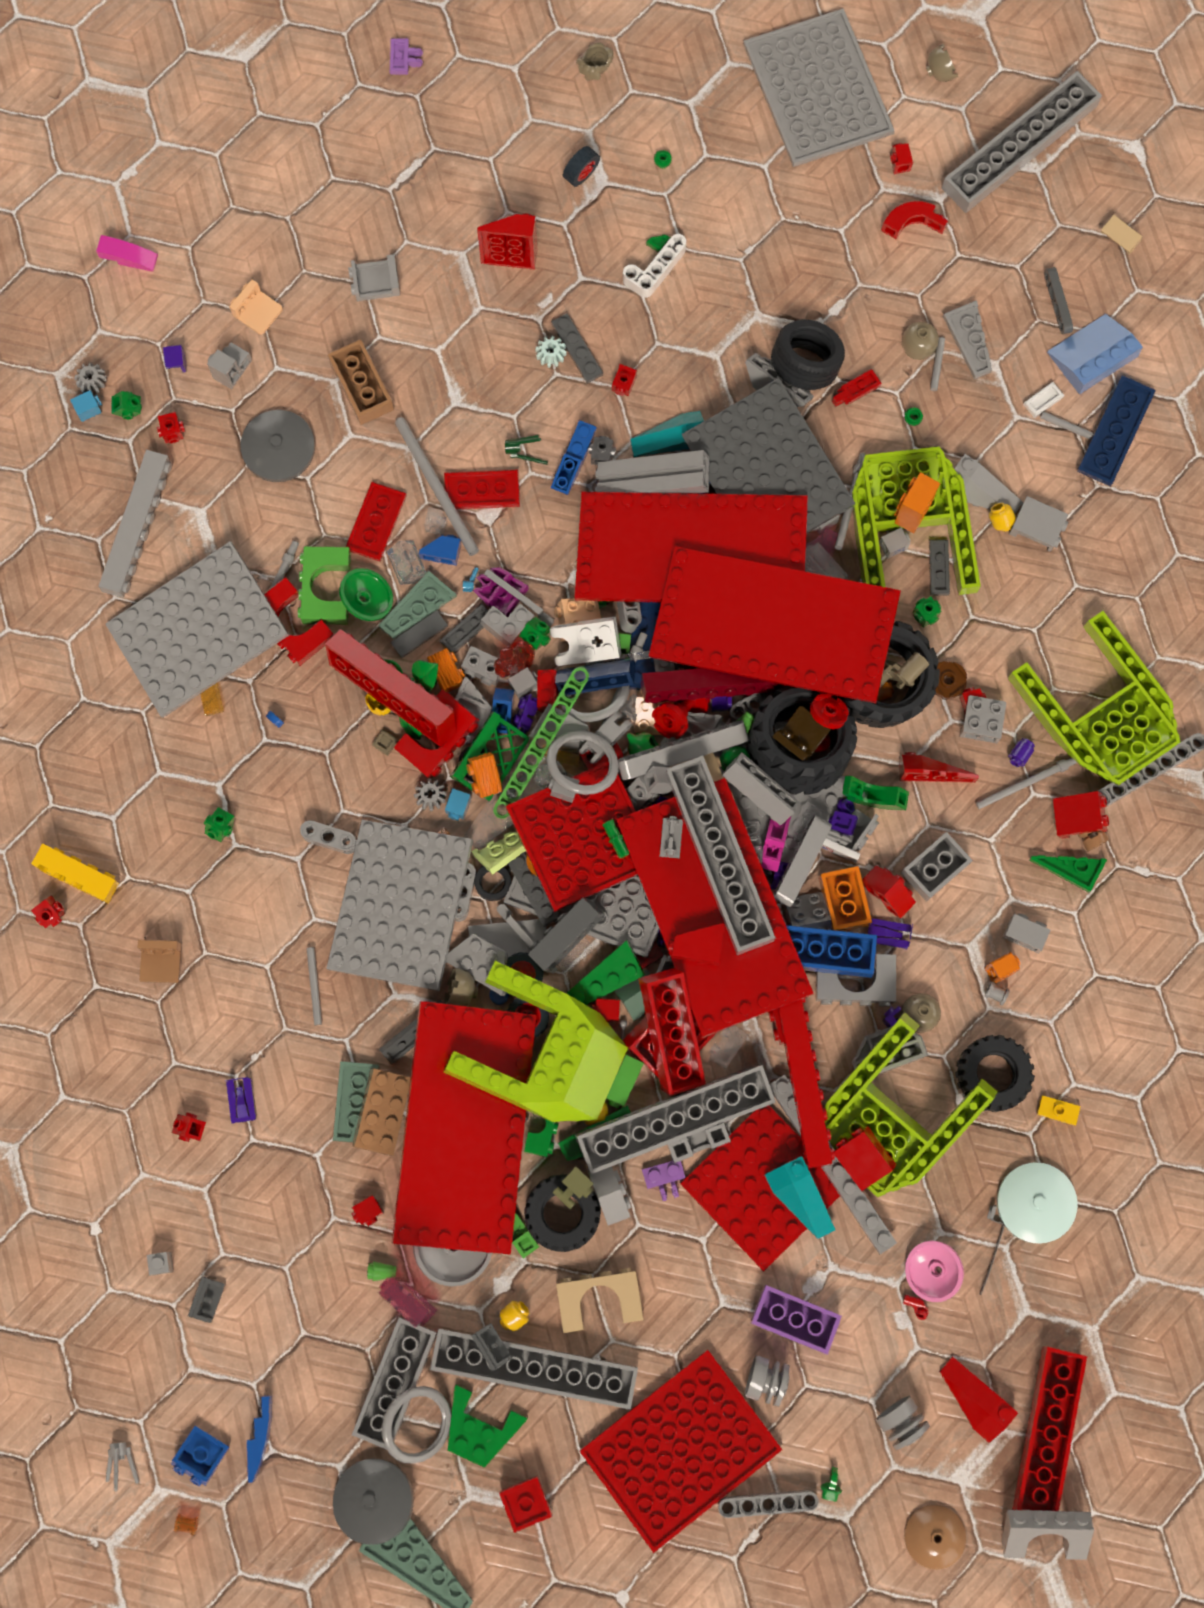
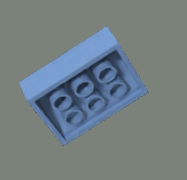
(1095, 352)

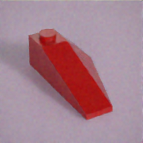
(981, 1405)

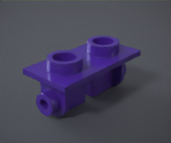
(526, 706)

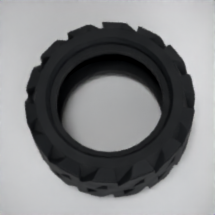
(919, 696)
(786, 770)

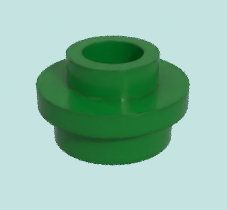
(662, 163)
(916, 412)

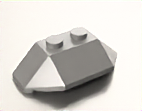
(762, 373)
(912, 1050)

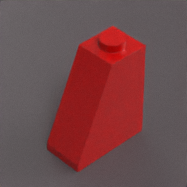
(699, 945)

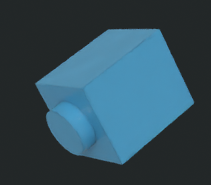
(86, 405)
(457, 804)

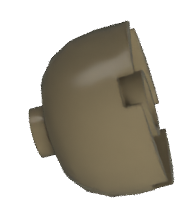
(940, 65)
(920, 340)
(460, 988)
(923, 1010)

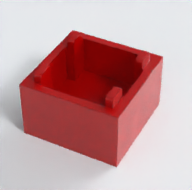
(525, 1504)

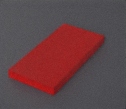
(483, 489)
(376, 521)

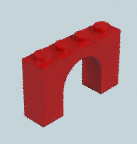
(300, 646)
(431, 761)

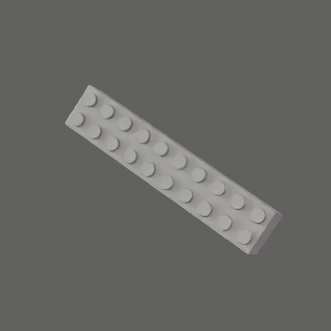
(1021, 142)
(720, 855)
(675, 1118)
(538, 1370)

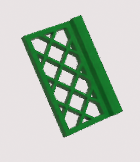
(479, 743)

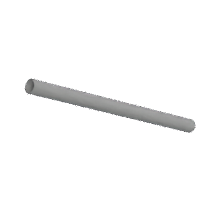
(436, 486)

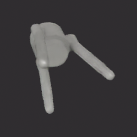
(118, 1452)

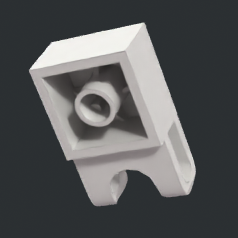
(582, 641)

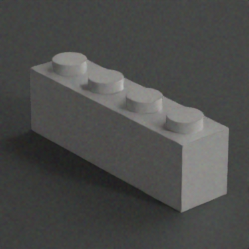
(761, 789)

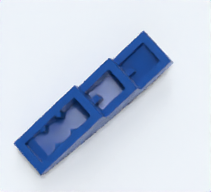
(257, 1447)

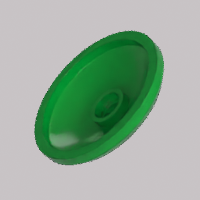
(370, 588)

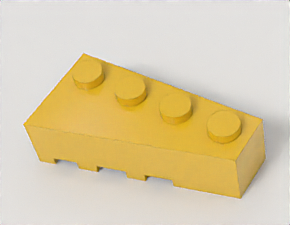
(74, 873)

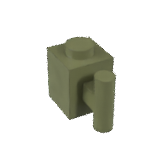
(576, 1184)

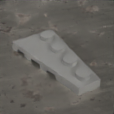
(968, 334)

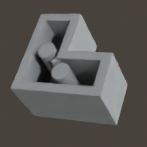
(229, 364)
(506, 628)
(610, 1195)

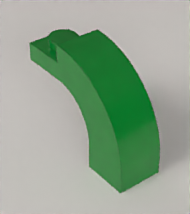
(875, 796)

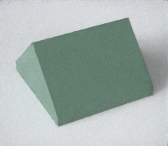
(631, 998)

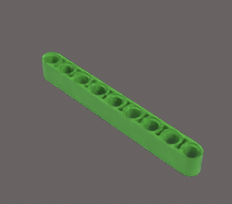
(544, 733)

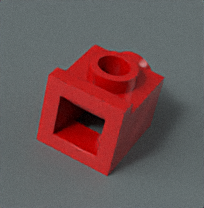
(901, 158)
(629, 375)

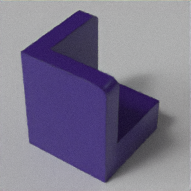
(174, 357)
(721, 704)

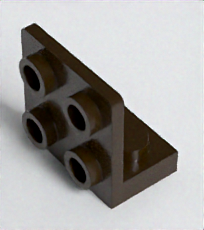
(802, 734)

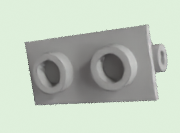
(671, 837)

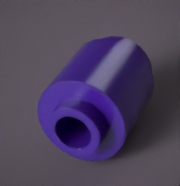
(1021, 752)

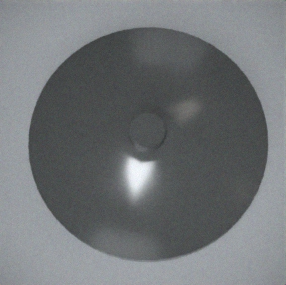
(277, 446)
(373, 1501)

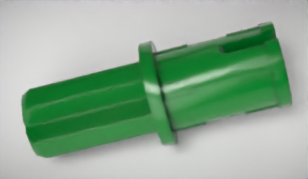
(616, 839)

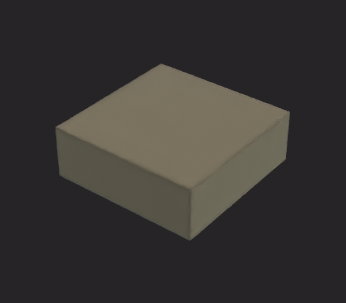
(385, 743)

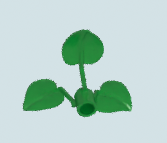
(425, 675)

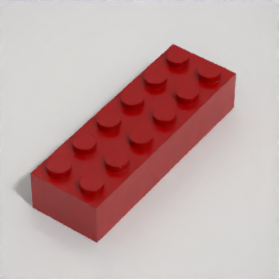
(672, 1031)

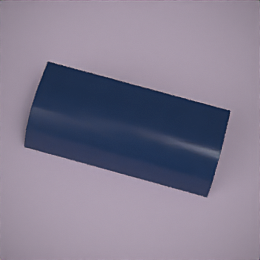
(601, 676)

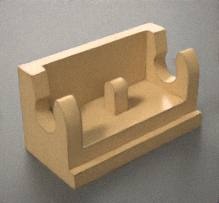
(1121, 234)

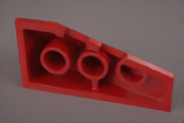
(924, 769)

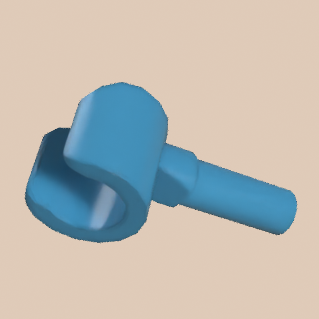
(468, 586)

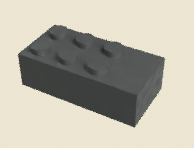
(566, 934)

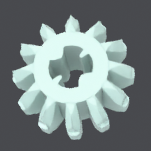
(544, 354)

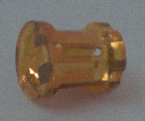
(186, 1524)

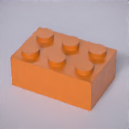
(916, 502)
(845, 899)

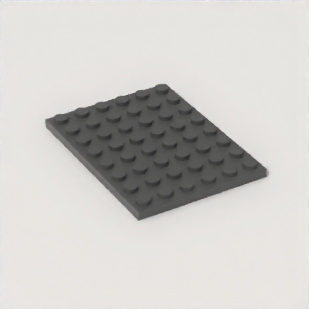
(770, 450)

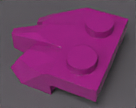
(497, 596)

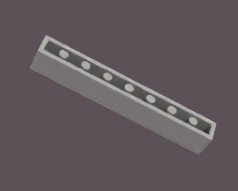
(135, 524)

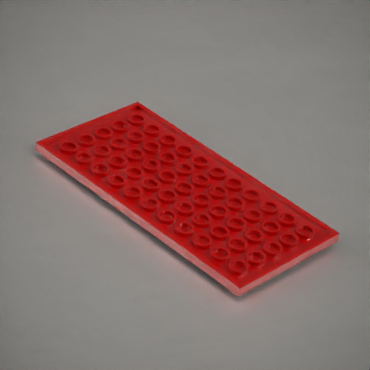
(631, 537)
(775, 624)
(684, 902)
(461, 1140)

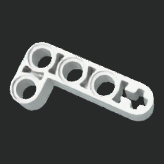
(658, 264)

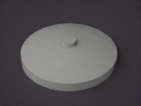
(450, 1266)

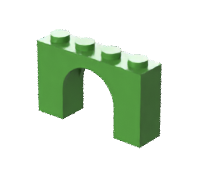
(316, 561)
(624, 1082)

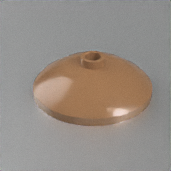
(920, 1535)

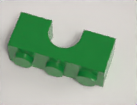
(540, 1143)

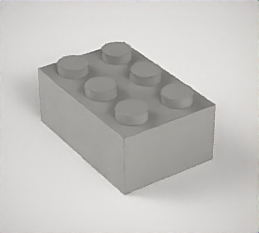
(936, 866)

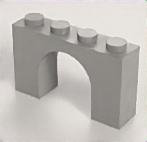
(882, 990)
(1025, 1525)

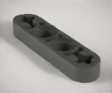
(1058, 300)

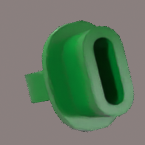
(831, 1489)

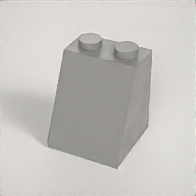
(569, 724)

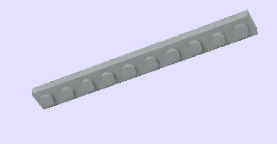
(841, 1180)

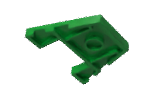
(475, 1438)

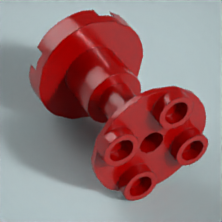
(829, 714)
(672, 718)

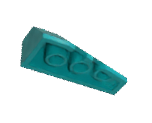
(666, 436)
(797, 1190)

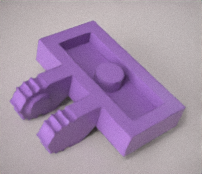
(400, 56)
(664, 1174)

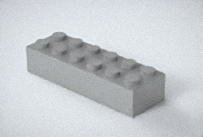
(397, 1373)

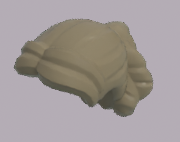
(595, 61)

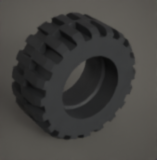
(1009, 1051)
(560, 1240)

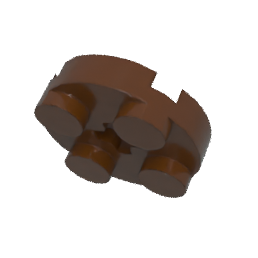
(958, 681)

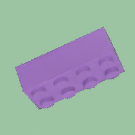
(796, 1319)

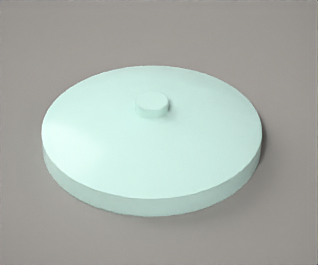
(1037, 1203)

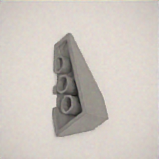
(982, 487)

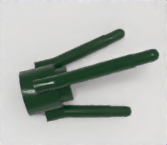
(513, 446)

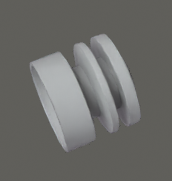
(767, 1381)
(902, 1422)

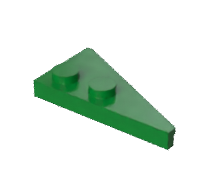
(1078, 871)

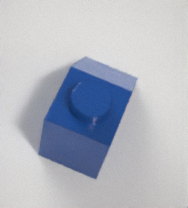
(442, 550)
(503, 705)

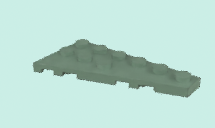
(419, 1565)

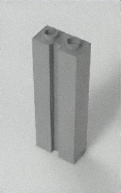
(656, 474)

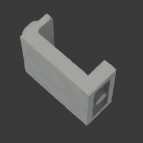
(374, 279)
(1040, 523)

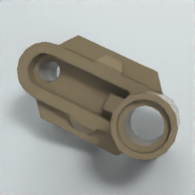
(905, 673)

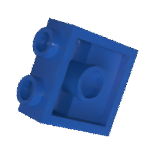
(199, 1456)

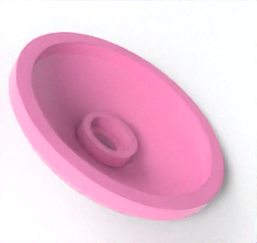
(923, 1273)

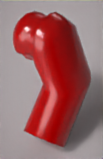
(918, 1305)

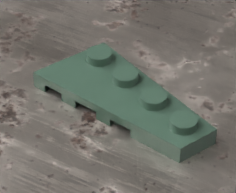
(419, 603)
(350, 1095)

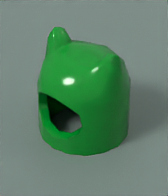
(640, 742)

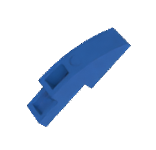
(574, 458)

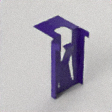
(880, 931)
(241, 1107)

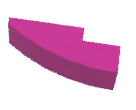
(126, 253)
(774, 844)

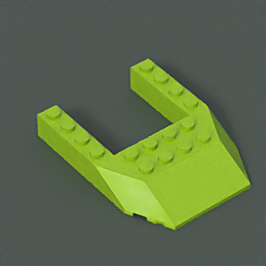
(876, 498)
(1120, 732)
(572, 1066)
(910, 1145)

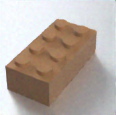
(360, 382)
(381, 1112)

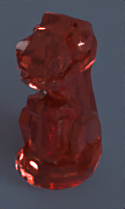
(514, 659)

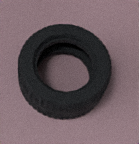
(803, 372)

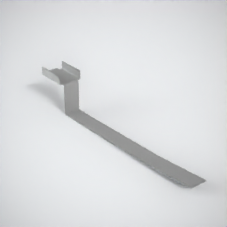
(542, 616)
(506, 914)
(991, 1213)

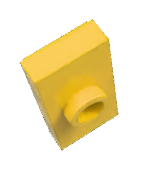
(1058, 1110)

